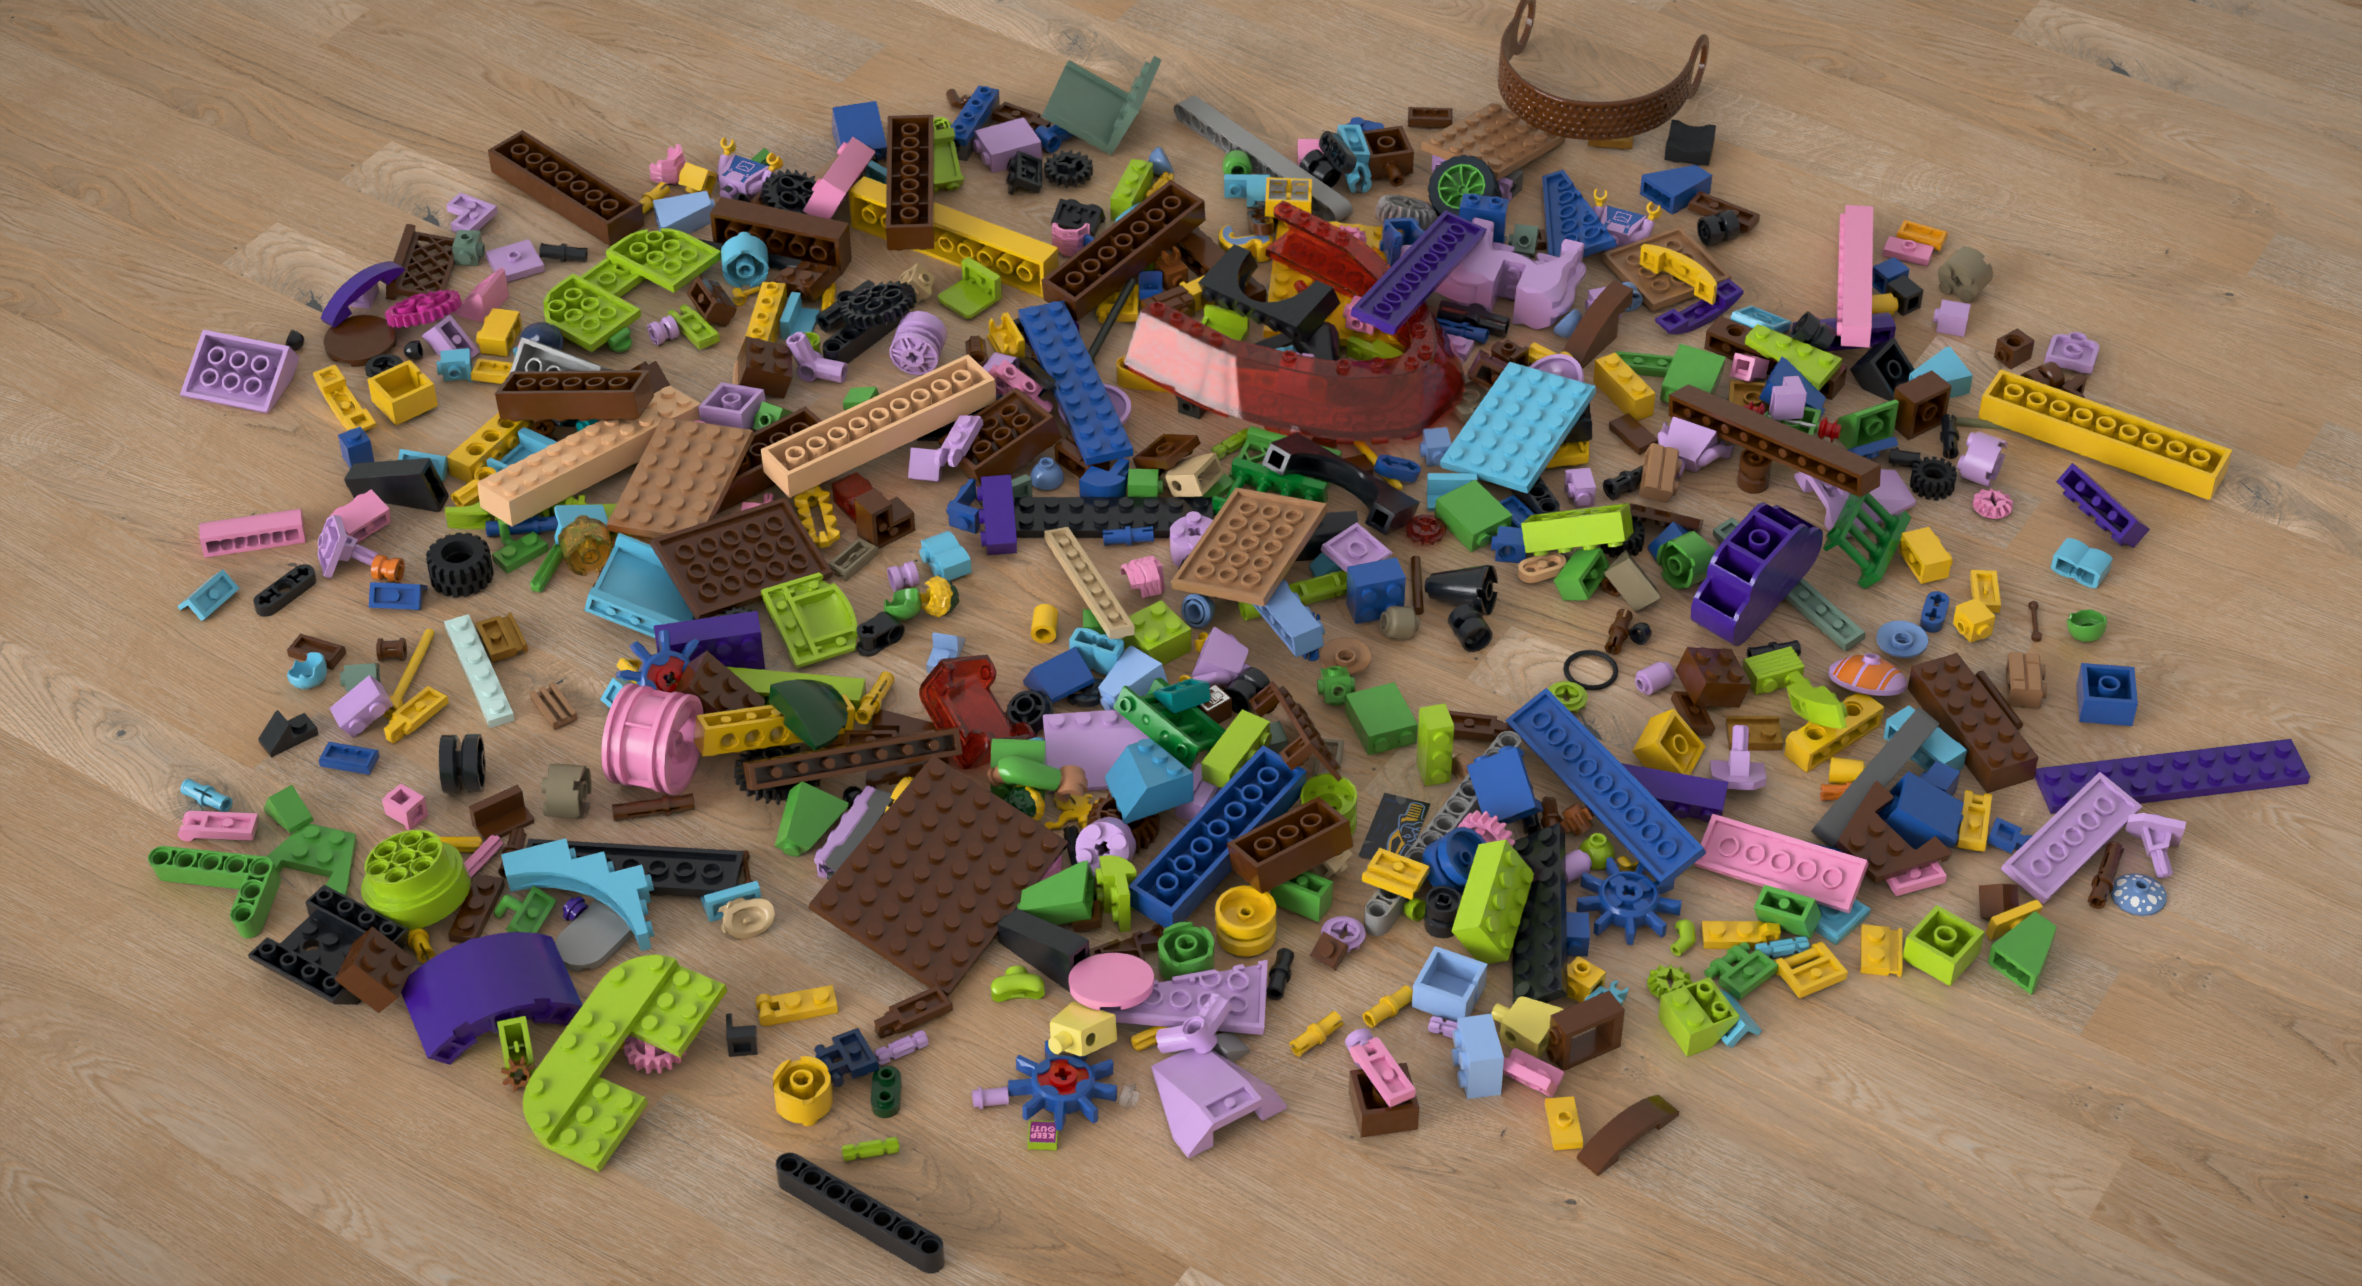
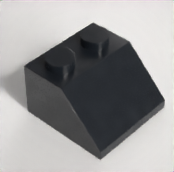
(1882, 369)

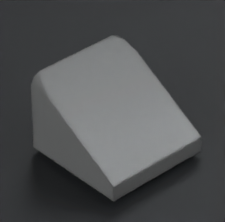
(1230, 1046)

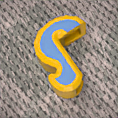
(1253, 243)

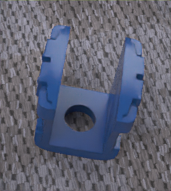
(1393, 240)

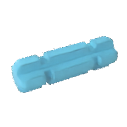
(1784, 946)

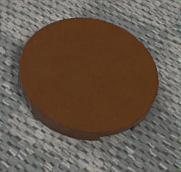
(359, 339)

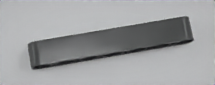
(1881, 769)

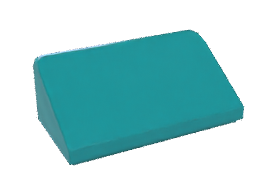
(1184, 694)

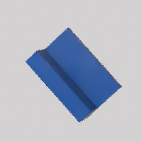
(396, 595)

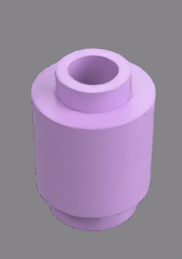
(1654, 677)
(1576, 864)

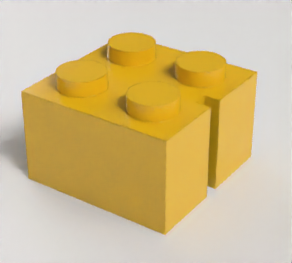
(402, 392)

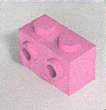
(364, 515)

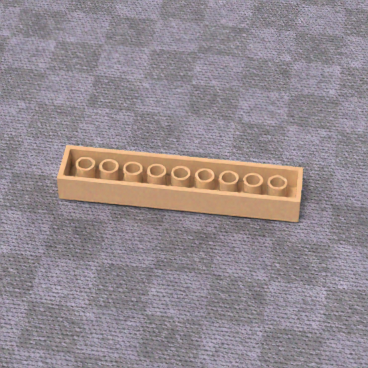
(878, 425)
(578, 460)

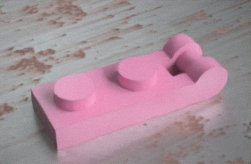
(218, 825)
(1383, 1071)

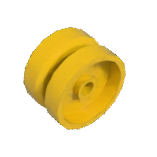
(1245, 921)

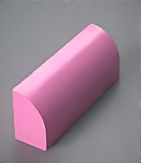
(252, 532)

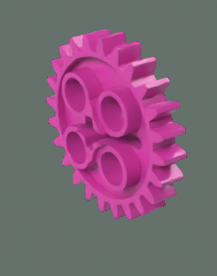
(423, 308)

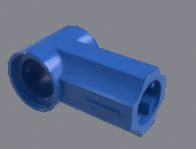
(1052, 137)

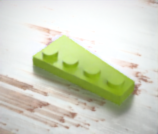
(1811, 362)

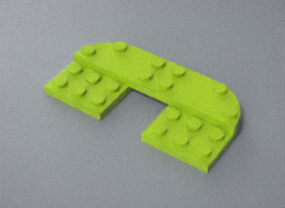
(590, 305)
(642, 998)

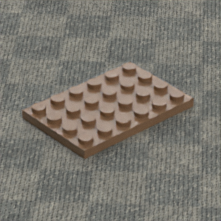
(1495, 137)
(680, 477)
(1249, 546)

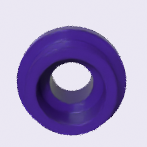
(574, 908)

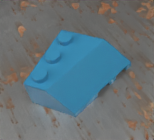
(1148, 781)

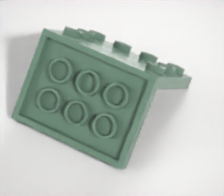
(1095, 107)

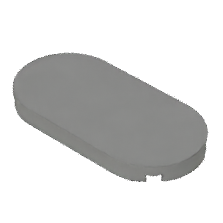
(592, 937)

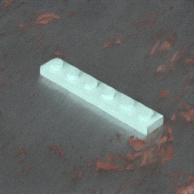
(479, 671)

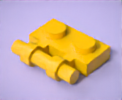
(1129, 311)

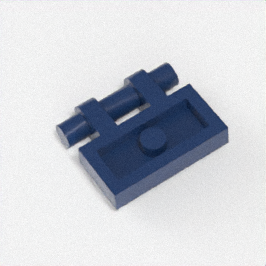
(854, 1053)

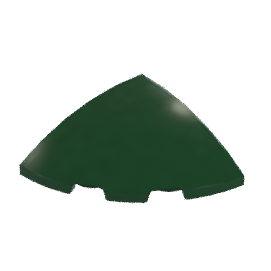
(810, 710)

